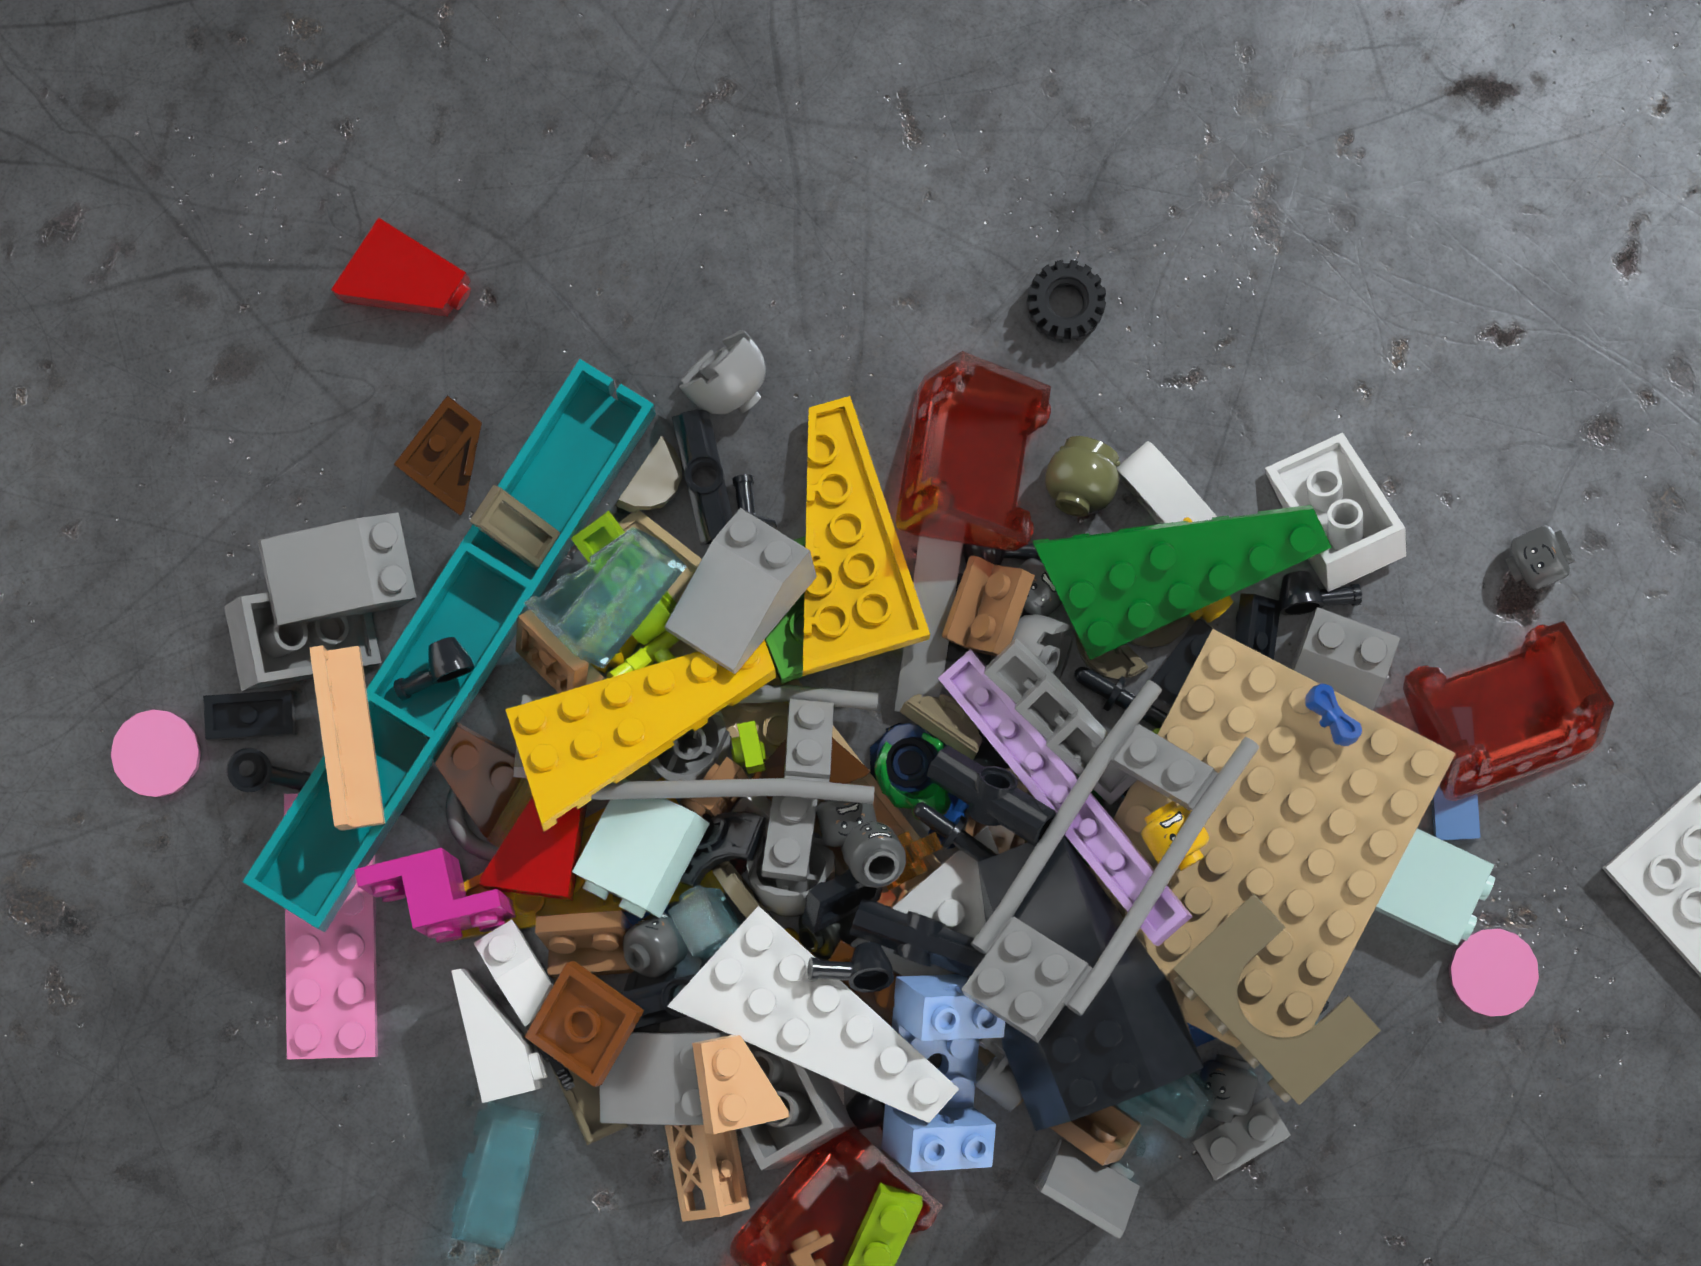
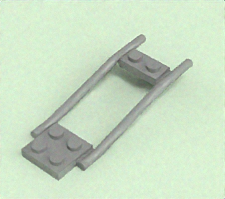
(805, 756)
(1032, 977)

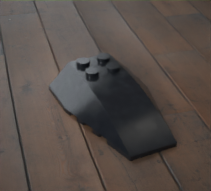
(1132, 1029)

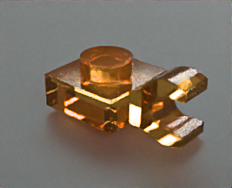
(915, 852)

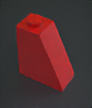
(401, 275)
(538, 860)

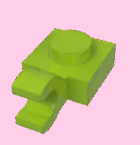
(748, 748)

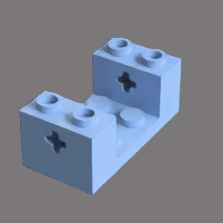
(942, 1020)

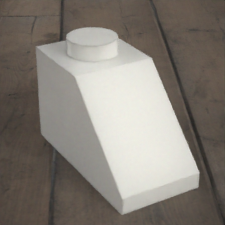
(515, 970)

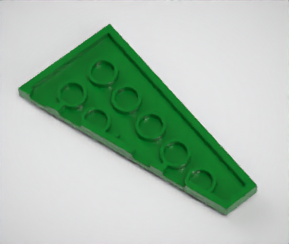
(1154, 574)

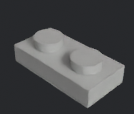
(789, 838)
(1241, 1140)

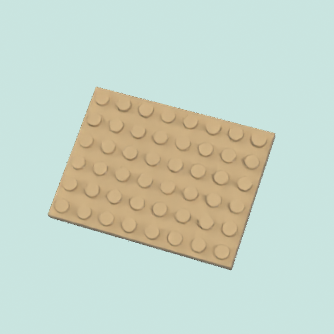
(1300, 829)

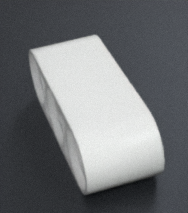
(1161, 487)

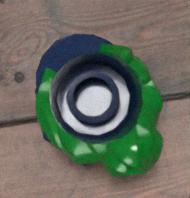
(901, 767)

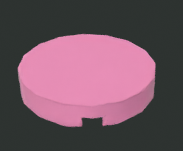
(155, 753)
(1493, 972)

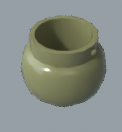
(1083, 476)

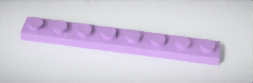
(1050, 782)

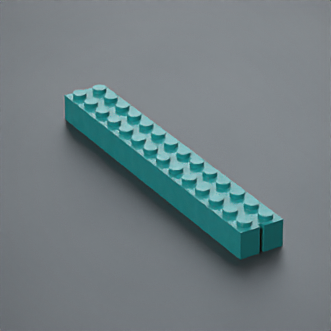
(476, 600)

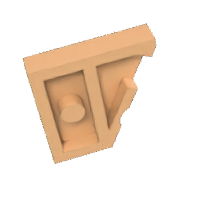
(733, 1086)

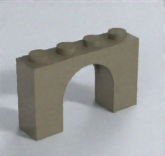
(1295, 1062)

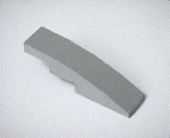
(935, 586)
(1056, 714)

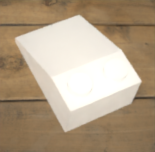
(1349, 506)
(498, 1047)

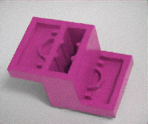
(435, 894)

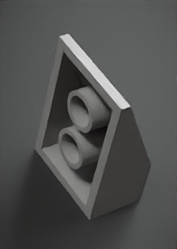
(337, 570)
(741, 590)
(281, 654)
(1345, 656)
(655, 1080)
(813, 1111)
(1089, 1189)

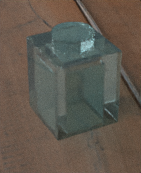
(704, 920)

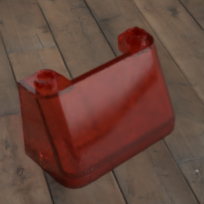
(970, 454)
(1512, 712)
(829, 1194)

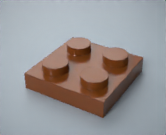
(584, 1023)

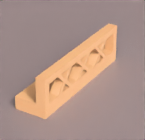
(347, 737)
(715, 1171)

